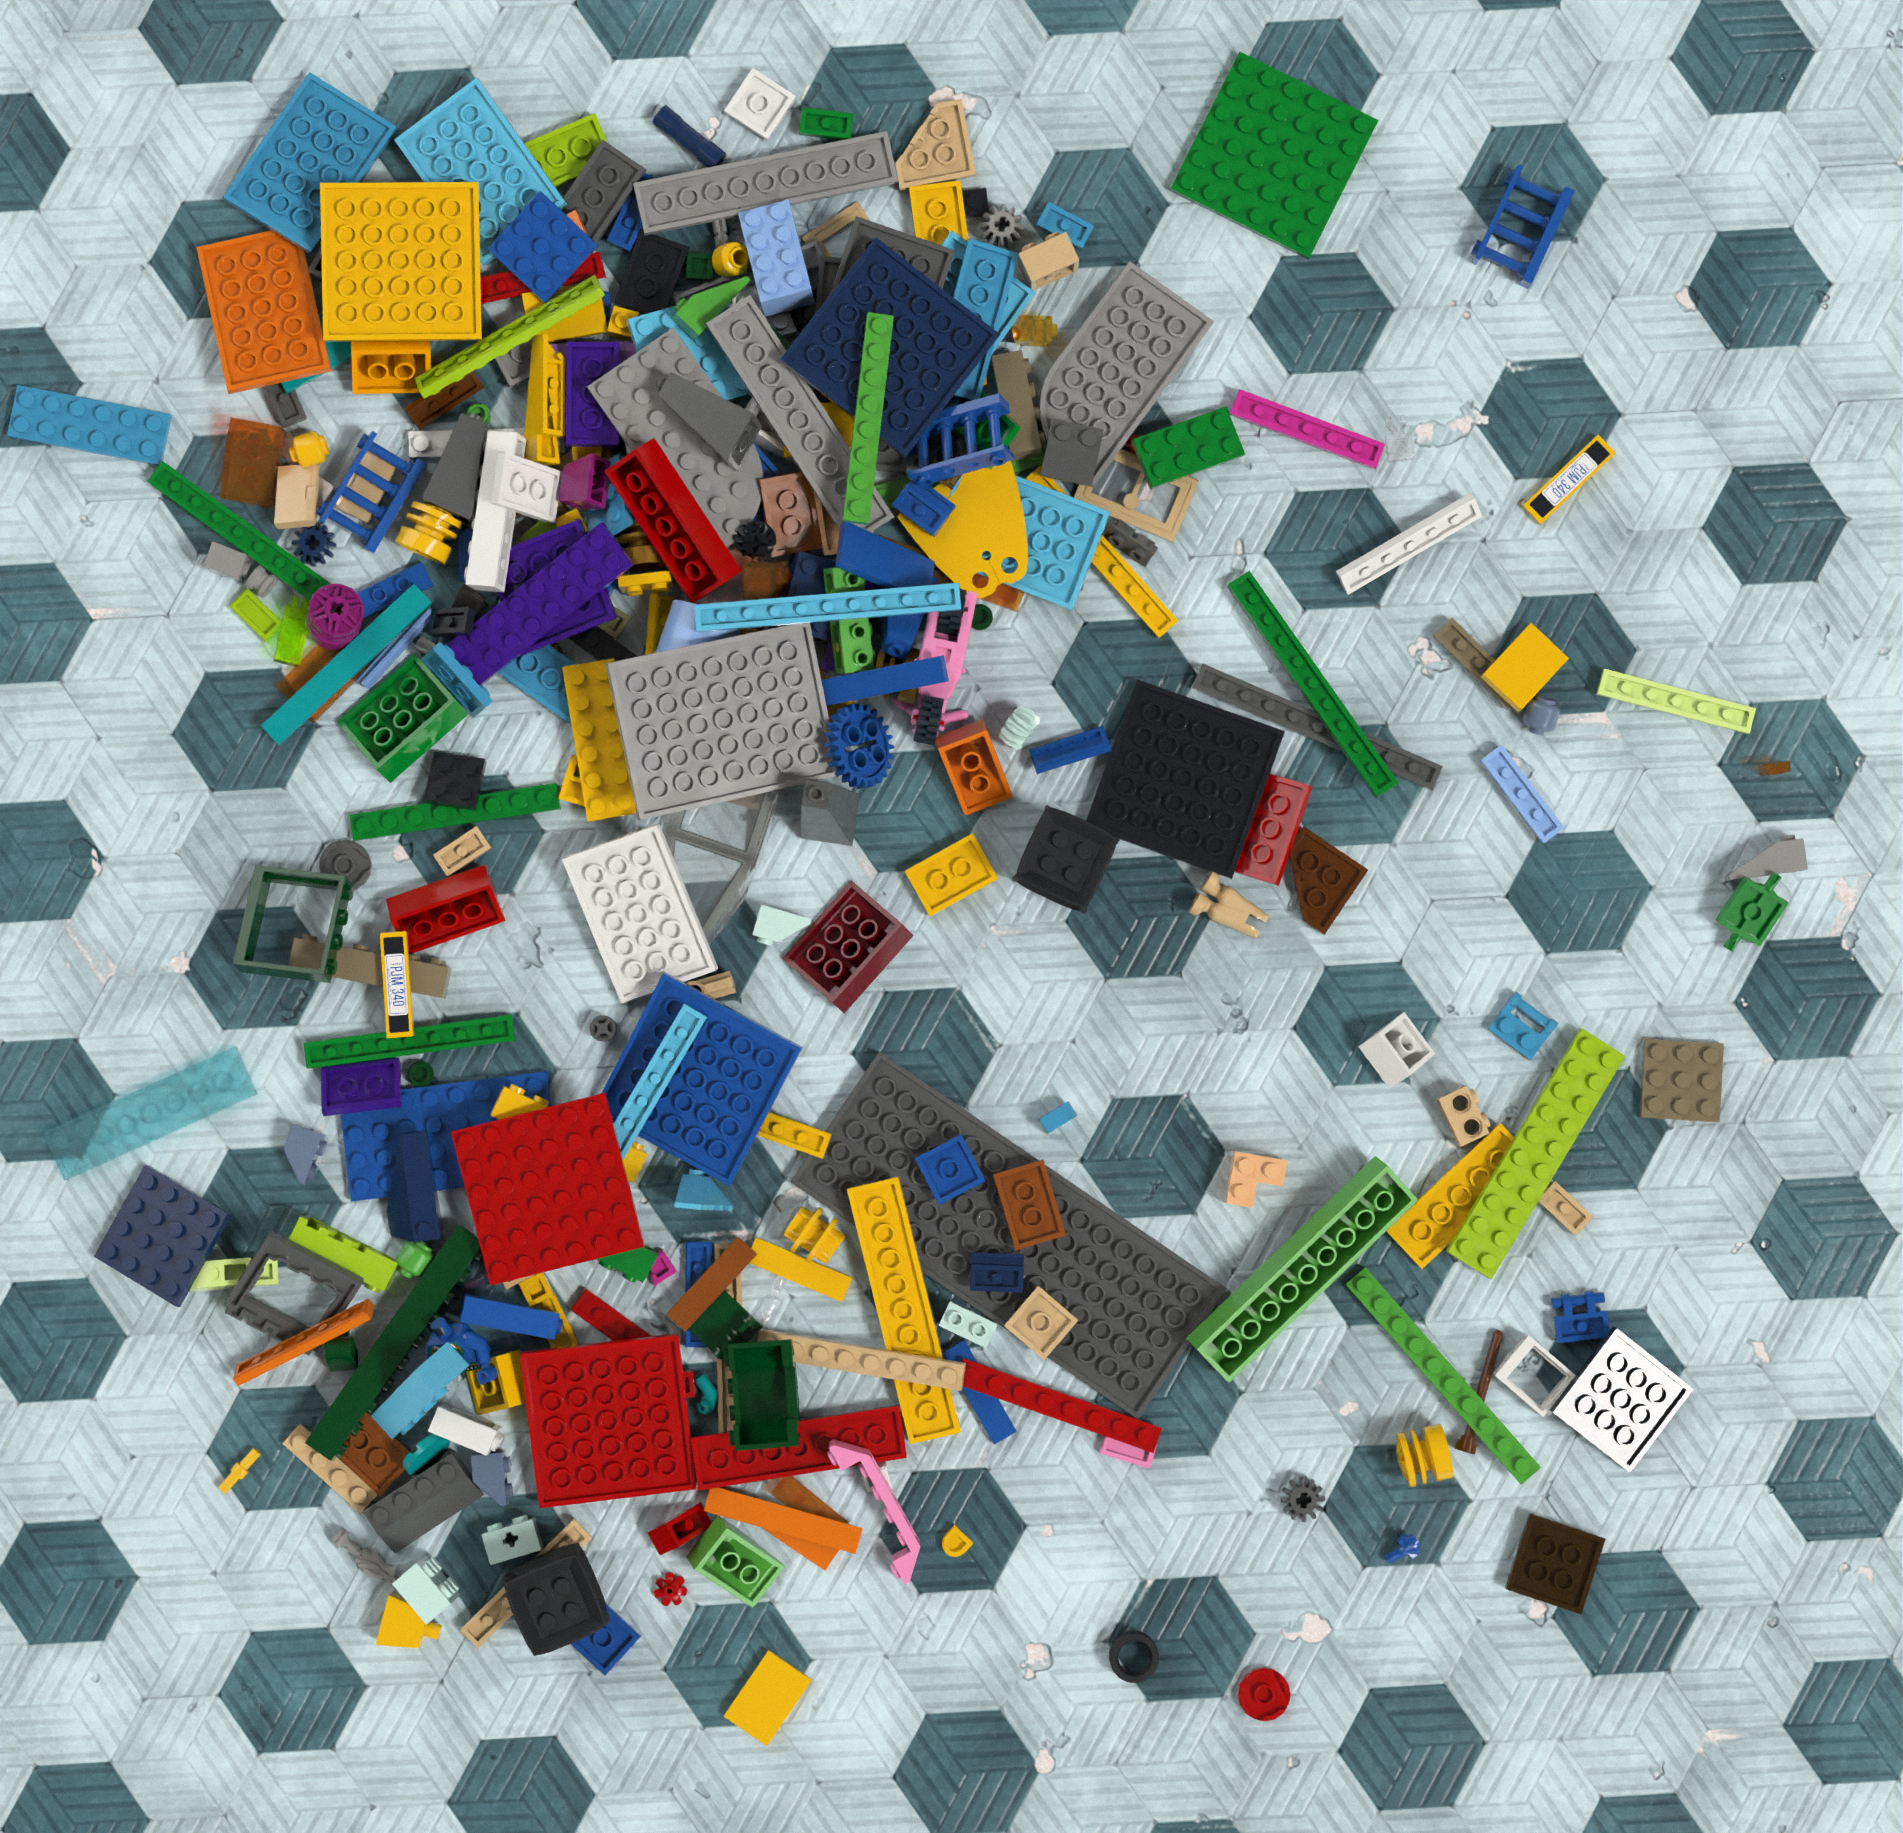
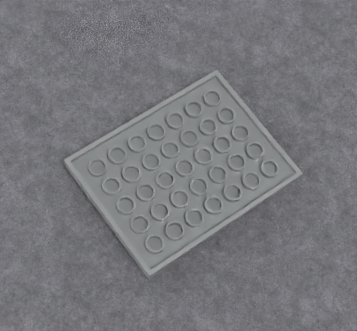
(721, 719)

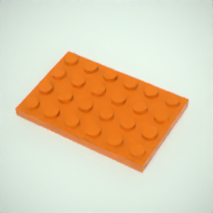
(263, 311)

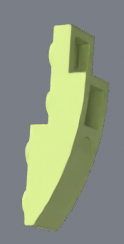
(226, 1272)

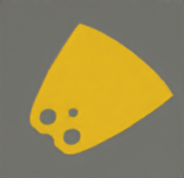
(985, 519)

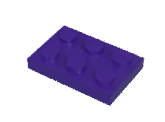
(361, 1087)

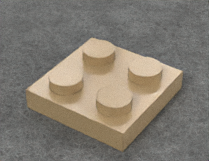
(1041, 1322)

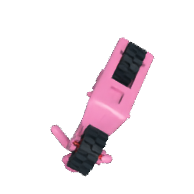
(948, 636)

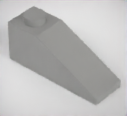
(1780, 857)

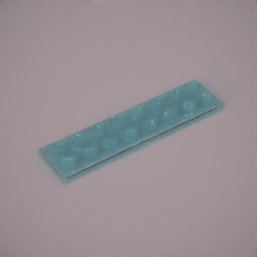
(150, 1113)

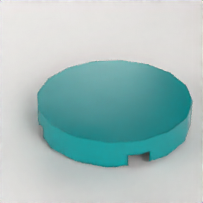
(428, 1453)

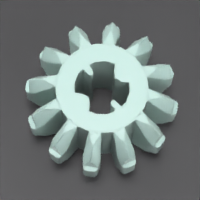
(1019, 727)

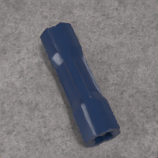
(688, 137)

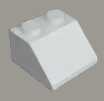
(1397, 1050)

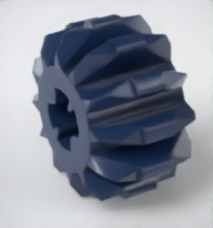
(306, 551)

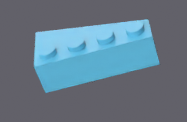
(420, 1392)

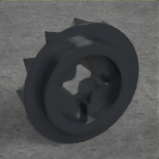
(746, 534)

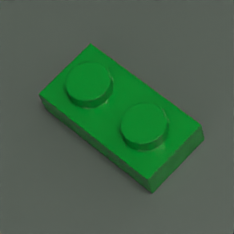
(826, 124)

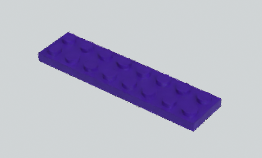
(541, 603)

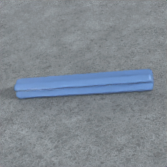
(394, 650)

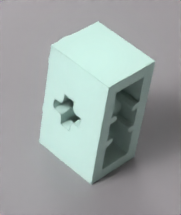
(968, 1324)
(527, 1542)

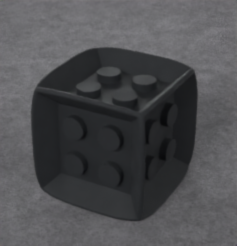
(1065, 859)
(556, 1599)

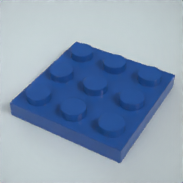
(543, 247)

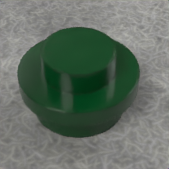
(982, 617)
(420, 1074)

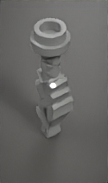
(370, 1563)

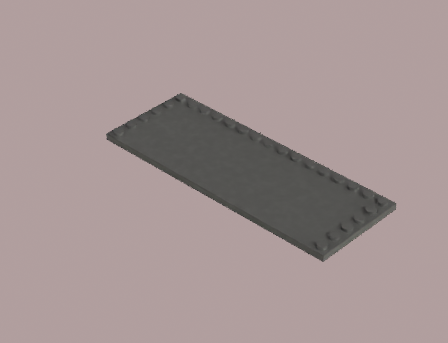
(1120, 1283)

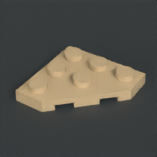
(938, 149)

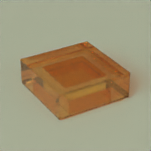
(1774, 768)

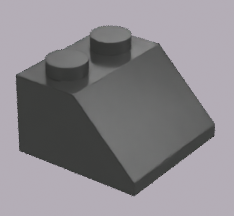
(1071, 452)

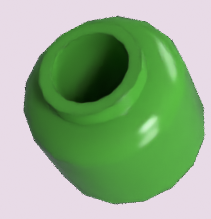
(414, 1258)

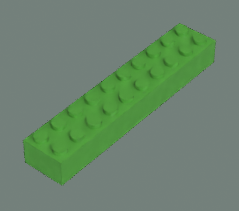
(1302, 1268)

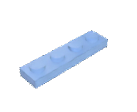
(1522, 794)

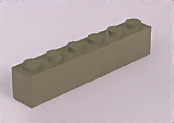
(366, 967)

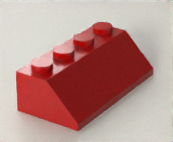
(446, 909)

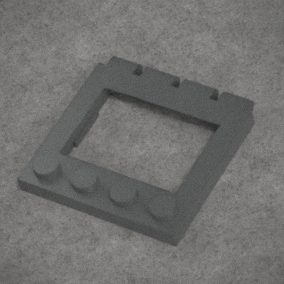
(298, 1260)

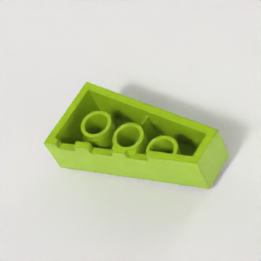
(346, 1252)

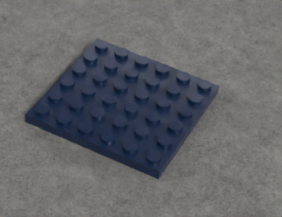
(931, 345)

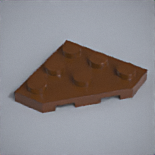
(1322, 879)

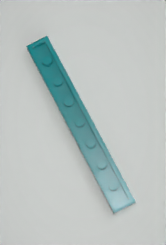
(346, 664)

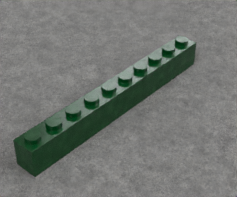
(395, 1343)

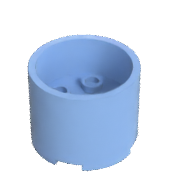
(681, 628)

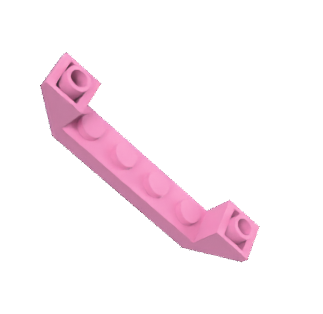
(847, 1455)

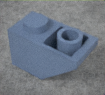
(302, 1151)
(491, 1475)

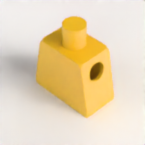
(403, 1626)

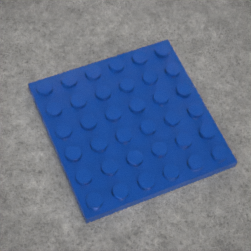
(719, 1088)

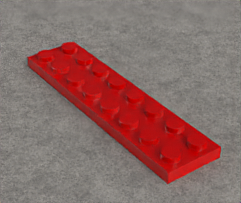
(871, 1429)

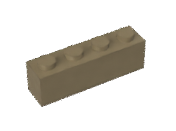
(1012, 383)

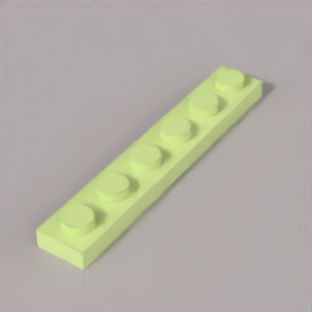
(1676, 701)

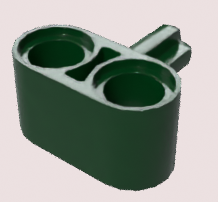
(341, 1353)

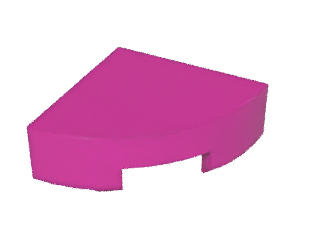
(662, 1268)

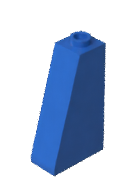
(899, 632)
(509, 1316)

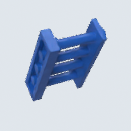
(1536, 247)
(966, 416)
(383, 514)

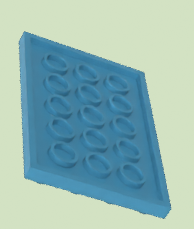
(312, 142)

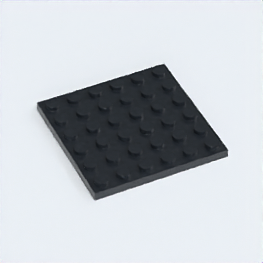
(1185, 778)

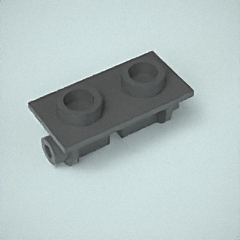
(1139, 549)

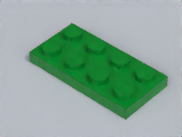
(1188, 447)

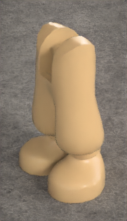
(1230, 909)

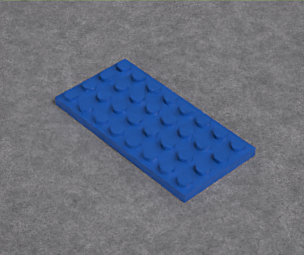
(374, 1135)

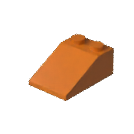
(973, 767)

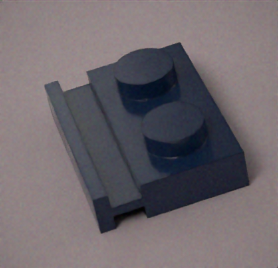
(996, 1272)

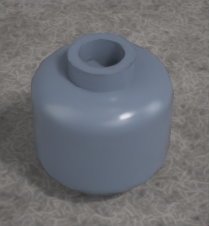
(1541, 715)

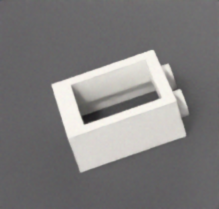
(1515, 1357)
(466, 1429)

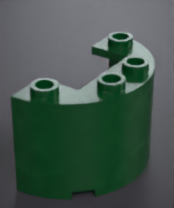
(763, 1395)

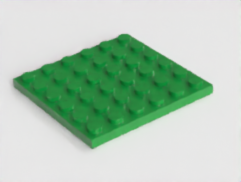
(1274, 155)

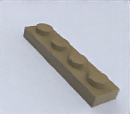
(1468, 654)

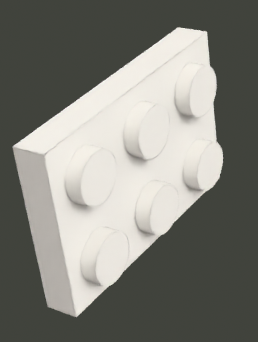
(526, 487)

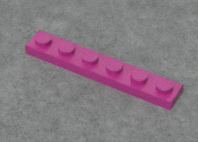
(1307, 429)

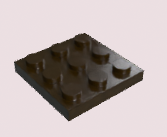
(1555, 1563)

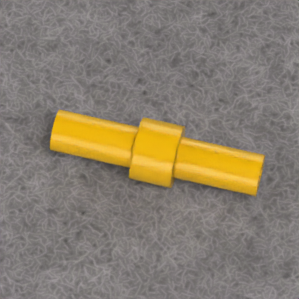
(239, 1470)

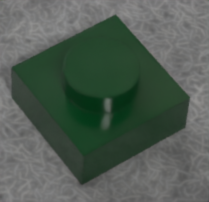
(699, 266)

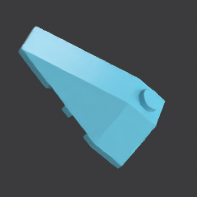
(701, 1193)

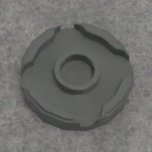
(347, 859)

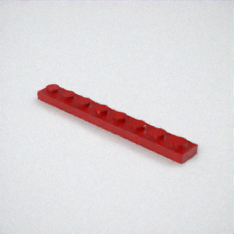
(1061, 1406)

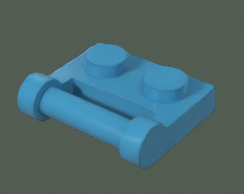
(1516, 1032)

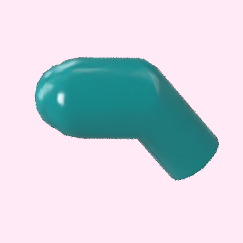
(708, 1396)

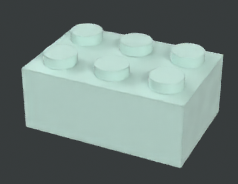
(427, 1588)

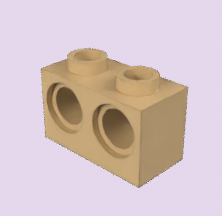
(1456, 1119)

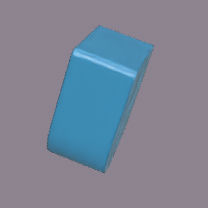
(1057, 1117)

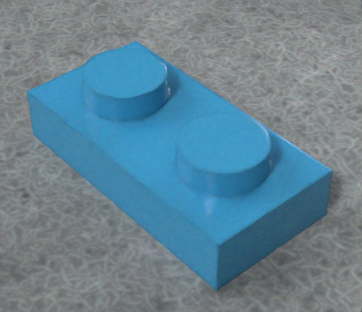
(1059, 220)

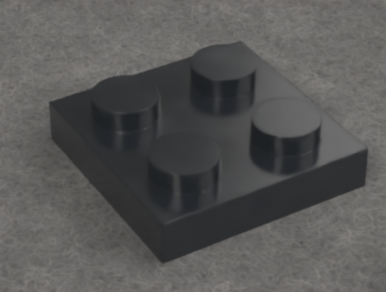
(455, 781)

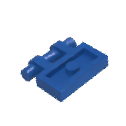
(1582, 1325)

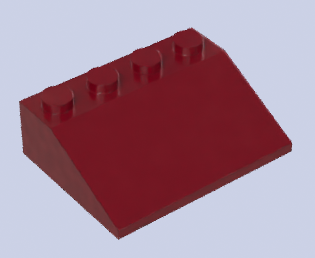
(848, 946)

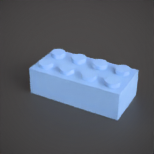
(776, 258)

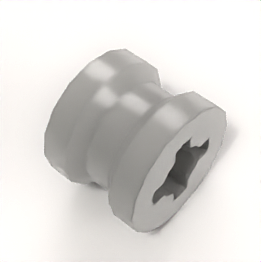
(261, 581)

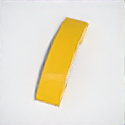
(541, 1295)

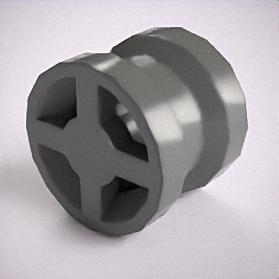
(600, 1025)

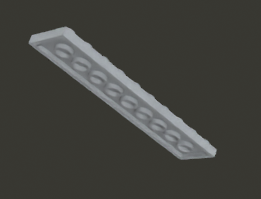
(752, 183)
(790, 408)

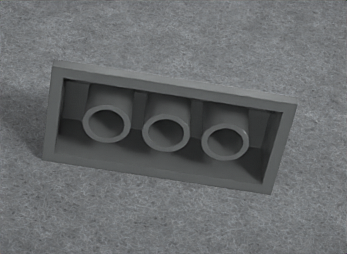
(423, 1502)

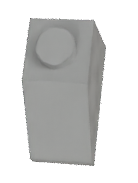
(228, 562)

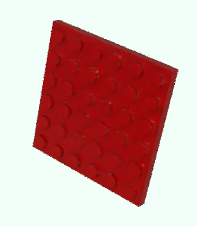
(548, 1189)
(608, 1420)

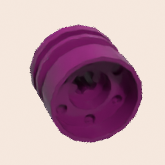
(330, 629)

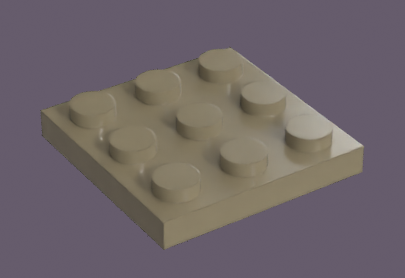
(1681, 1080)

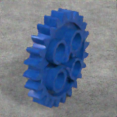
(855, 726)

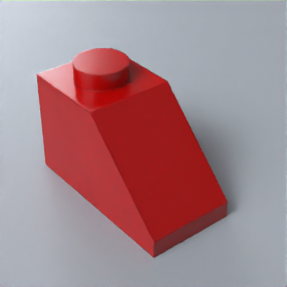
(679, 1529)

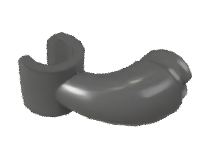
(669, 1325)

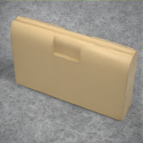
(366, 488)
(296, 496)

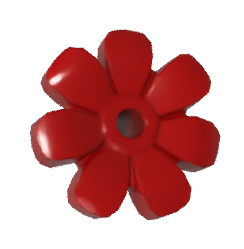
(674, 1585)

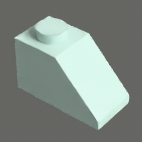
(777, 925)

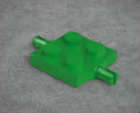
(1752, 911)

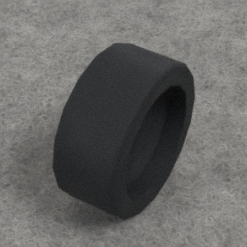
(1152, 1665)

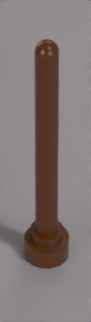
(1467, 1441)

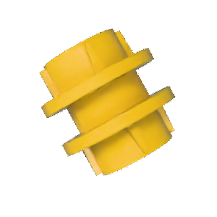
(814, 1235)

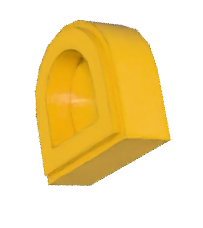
(956, 1542)

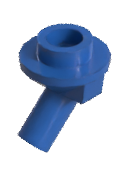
(1408, 1546)

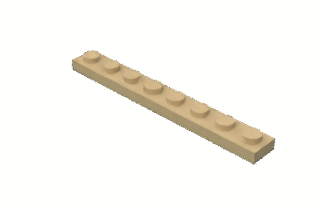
(872, 1360)

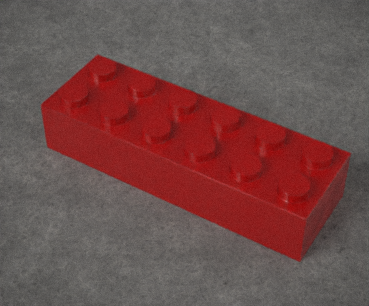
(672, 520)

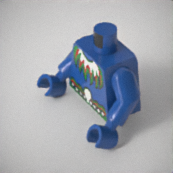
(467, 1343)

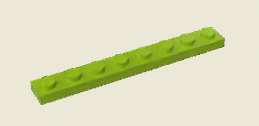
(509, 336)

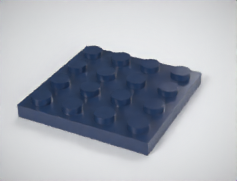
(162, 1235)

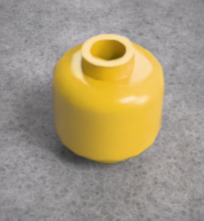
(730, 259)
(309, 449)

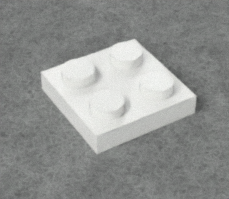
(760, 104)

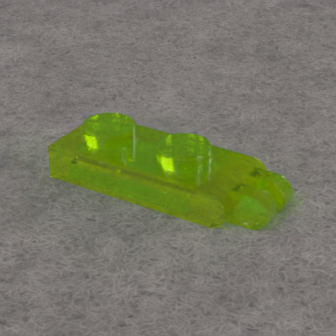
(292, 633)

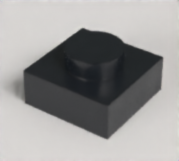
(975, 202)

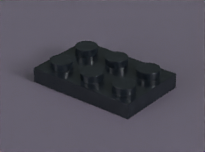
(651, 274)

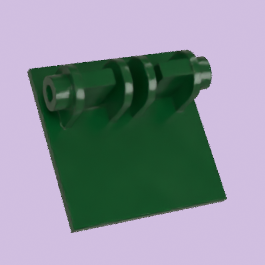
(725, 1324)

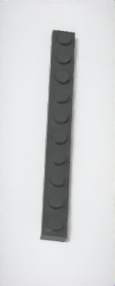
(1306, 723)

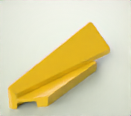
(545, 403)

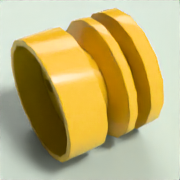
(429, 532)
(1424, 1455)

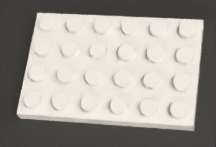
(639, 912)

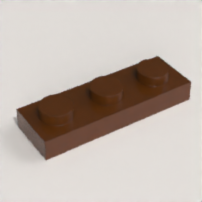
(434, 406)

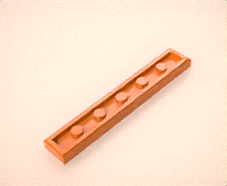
(303, 1342)
(783, 1519)

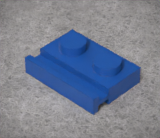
(924, 507)

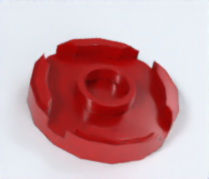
(1264, 1694)

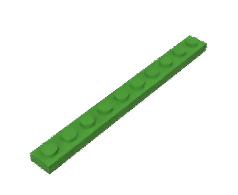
(1443, 1376)

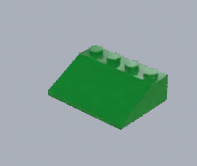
(402, 718)

